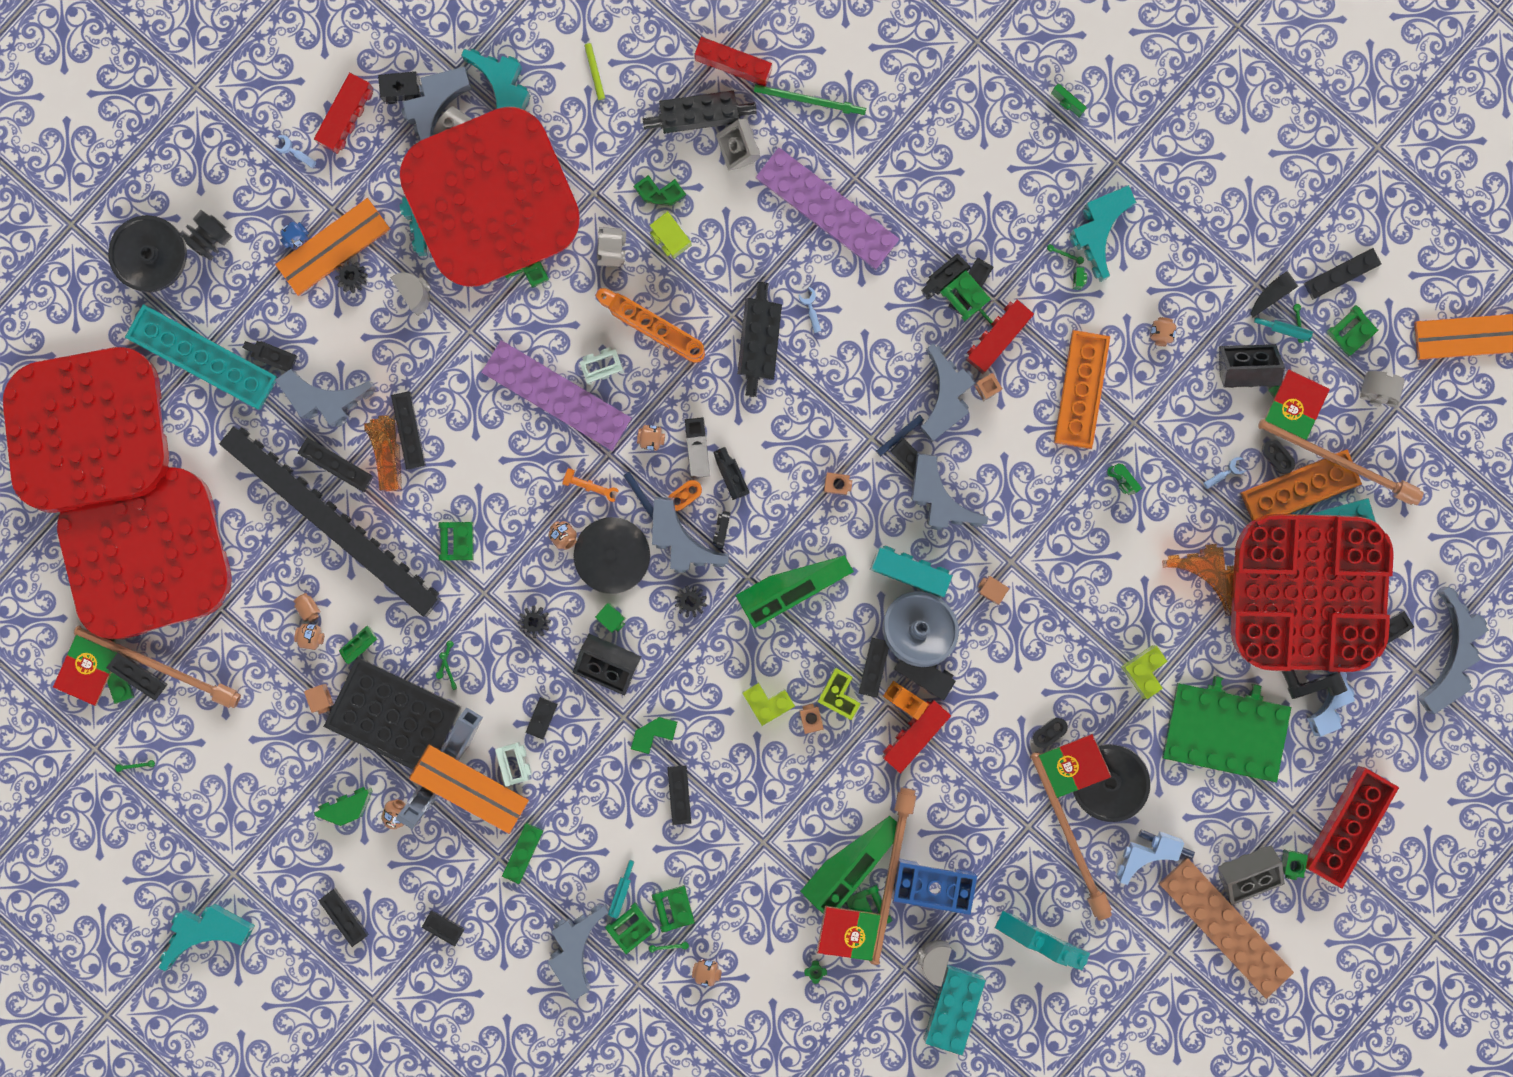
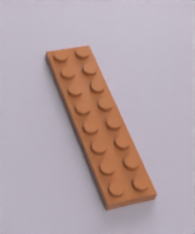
(1226, 928)

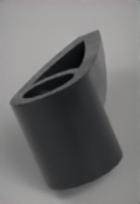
(1273, 292)

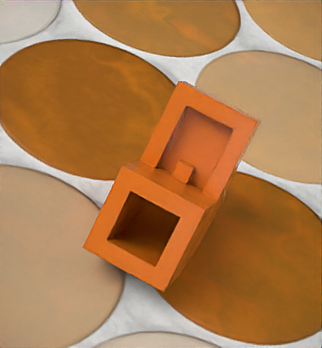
(905, 700)

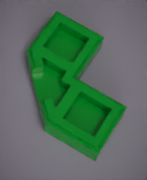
(666, 196)
(535, 274)
(659, 727)

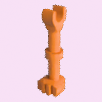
(588, 485)

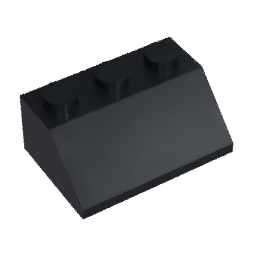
(1250, 366)
(606, 664)

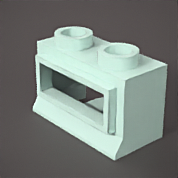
(603, 373)
(520, 753)

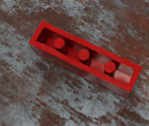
(733, 61)
(344, 113)
(1000, 336)
(916, 736)

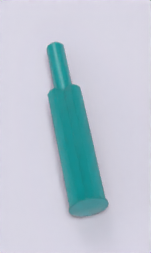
(1287, 329)
(621, 892)

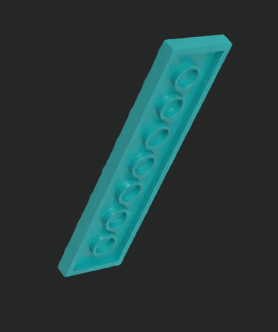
(201, 357)

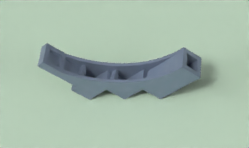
(1462, 655)
(455, 747)

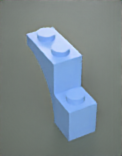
(1326, 718)
(1164, 848)

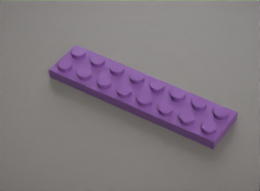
(827, 208)
(556, 395)

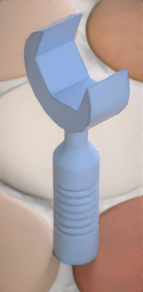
(298, 154)
(812, 313)
(1222, 475)

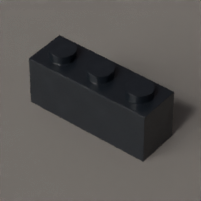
(929, 678)

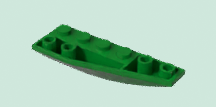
(790, 588)
(849, 867)

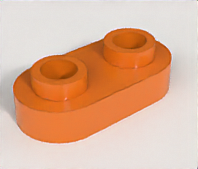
(684, 494)

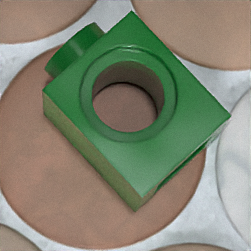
(611, 618)
(1290, 856)

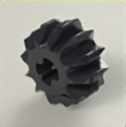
(344, 279)
(687, 607)
(527, 619)

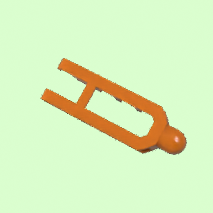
(673, 339)

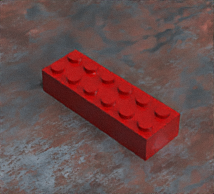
(1350, 826)

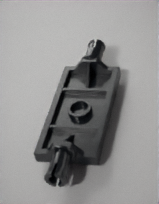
(698, 112)
(759, 339)

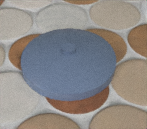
(920, 629)

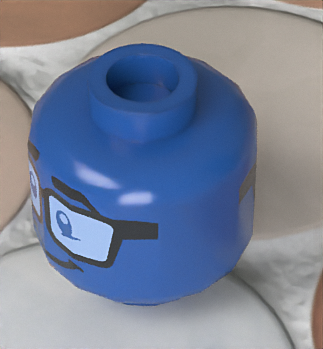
(294, 235)

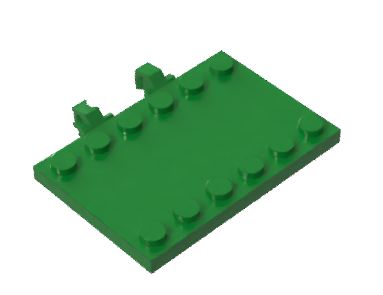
(1227, 731)

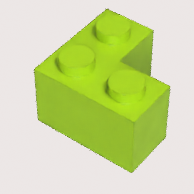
(669, 235)
(1140, 671)
(834, 697)
(765, 708)

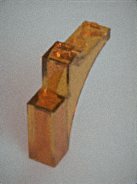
(387, 452)
(1211, 568)

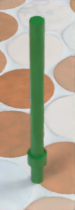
(846, 107)

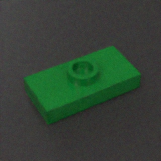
(1068, 101)
(358, 645)

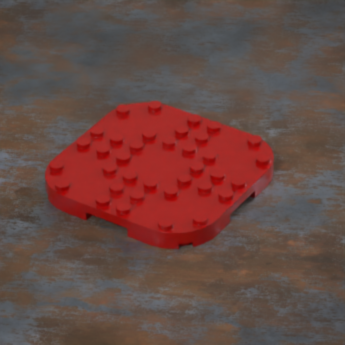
(489, 196)
(85, 429)
(146, 558)
(1311, 592)

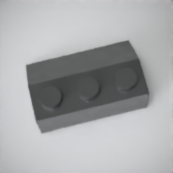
(1251, 874)

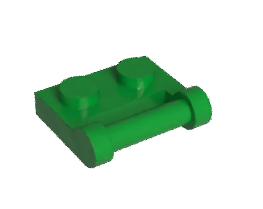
(970, 292)
(1356, 335)
(1126, 481)
(462, 541)
(859, 902)
(679, 906)
(634, 933)

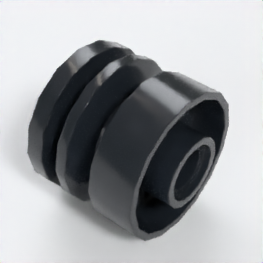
(206, 235)

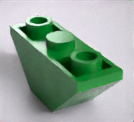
(346, 809)

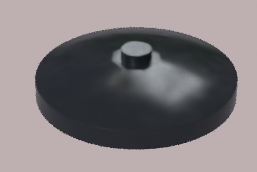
(147, 253)
(611, 555)
(1123, 792)

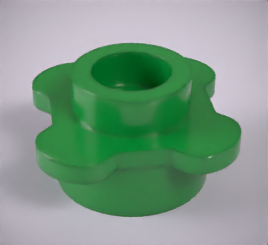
(810, 972)

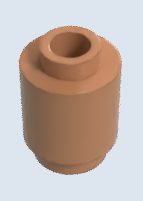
(306, 608)

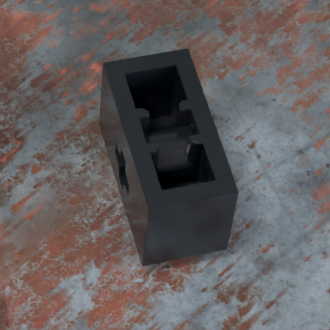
(390, 84)

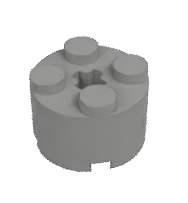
(610, 247)
(1381, 388)

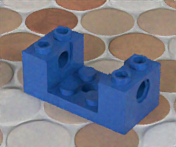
(914, 883)

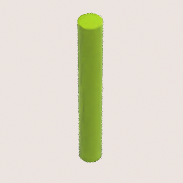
(594, 71)

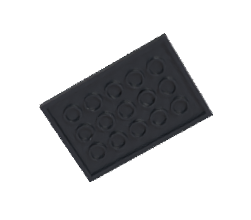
(390, 714)

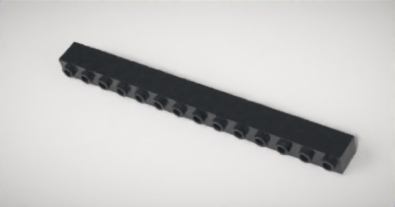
(329, 521)

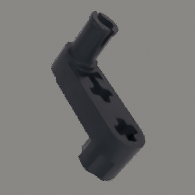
(1333, 682)

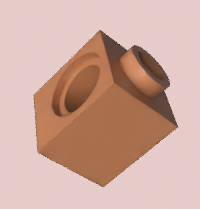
(988, 387)
(829, 488)
(992, 589)
(319, 699)
(811, 727)

